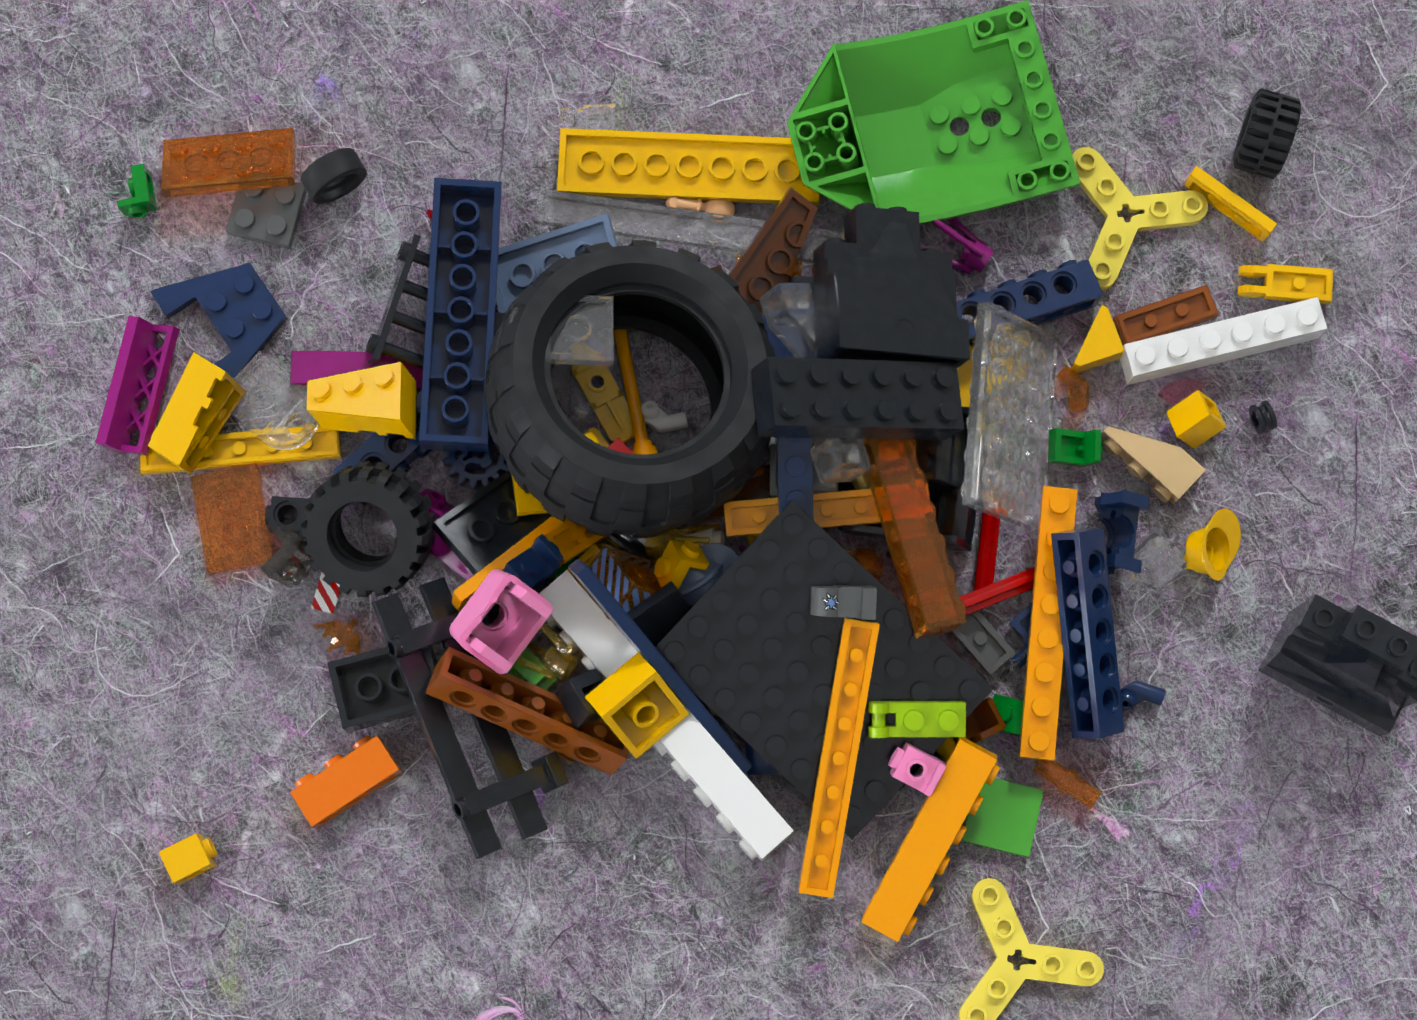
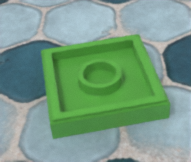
(1005, 818)

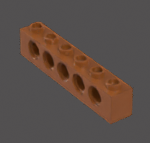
(523, 710)

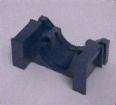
(1120, 515)

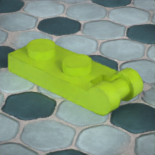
(918, 719)

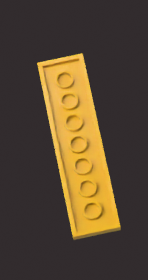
(678, 166)

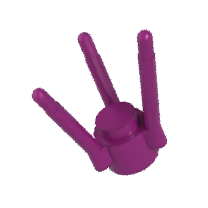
(976, 251)

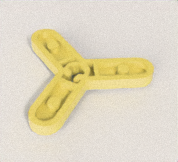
(1111, 195)
(1005, 937)

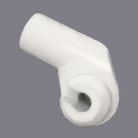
(660, 421)

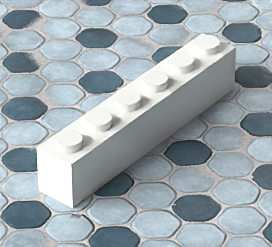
(1222, 341)

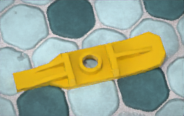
(607, 401)

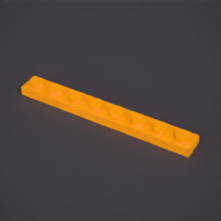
(1045, 636)
(838, 757)

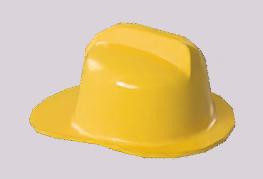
(1214, 546)

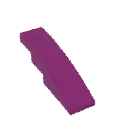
(321, 364)

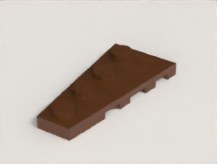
(775, 248)

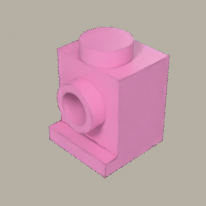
(931, 771)

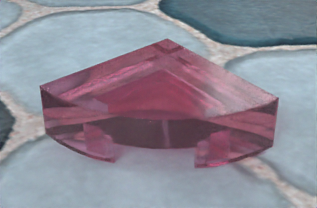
(1180, 389)

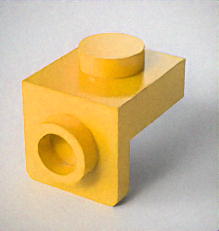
(677, 560)

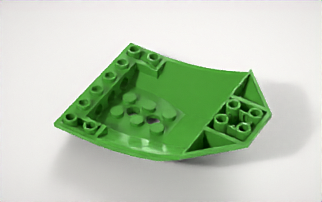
(884, 110)

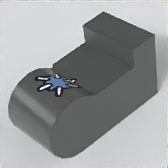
(844, 601)

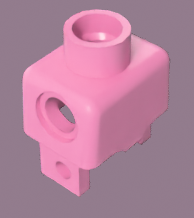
(519, 619)

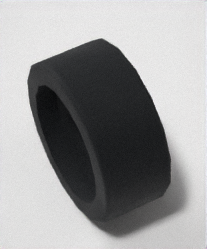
(333, 175)

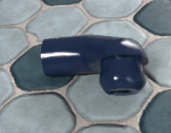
(1139, 691)

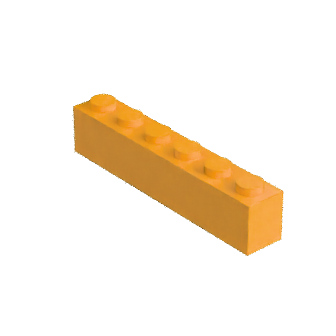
(929, 839)

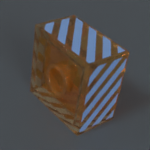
(625, 576)

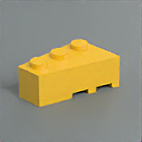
(366, 400)
(195, 413)

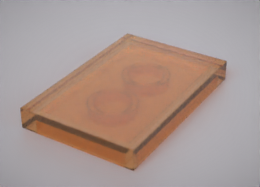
(232, 518)

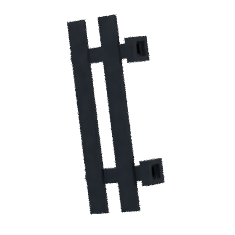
(514, 783)

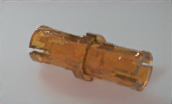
(1068, 782)

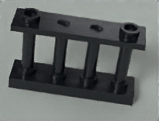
(376, 344)

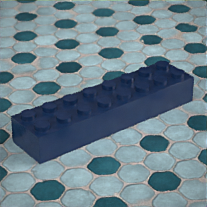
(460, 314)

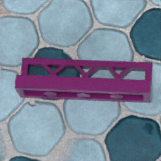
(130, 386)

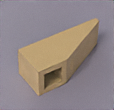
(1159, 463)

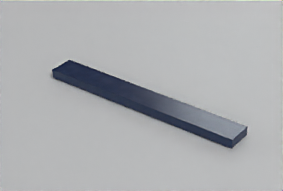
(656, 660)

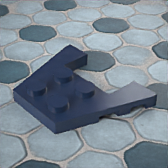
(236, 306)

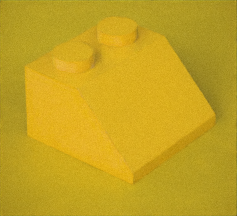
(637, 705)

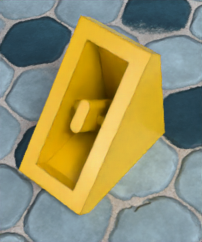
(1100, 345)

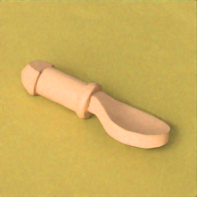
(713, 206)

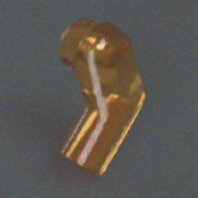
(1077, 389)

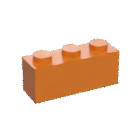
(345, 781)

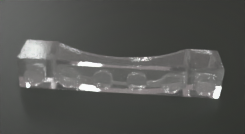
(792, 319)

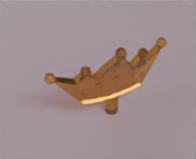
(341, 636)

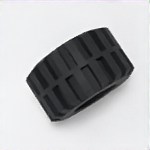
(1267, 133)

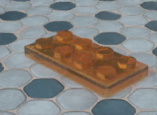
(228, 162)

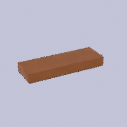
(1166, 315)

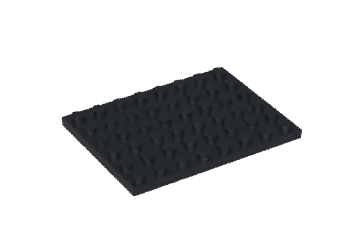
(773, 665)

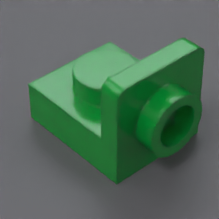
(142, 191)

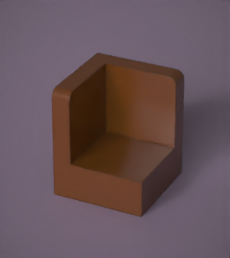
(983, 722)

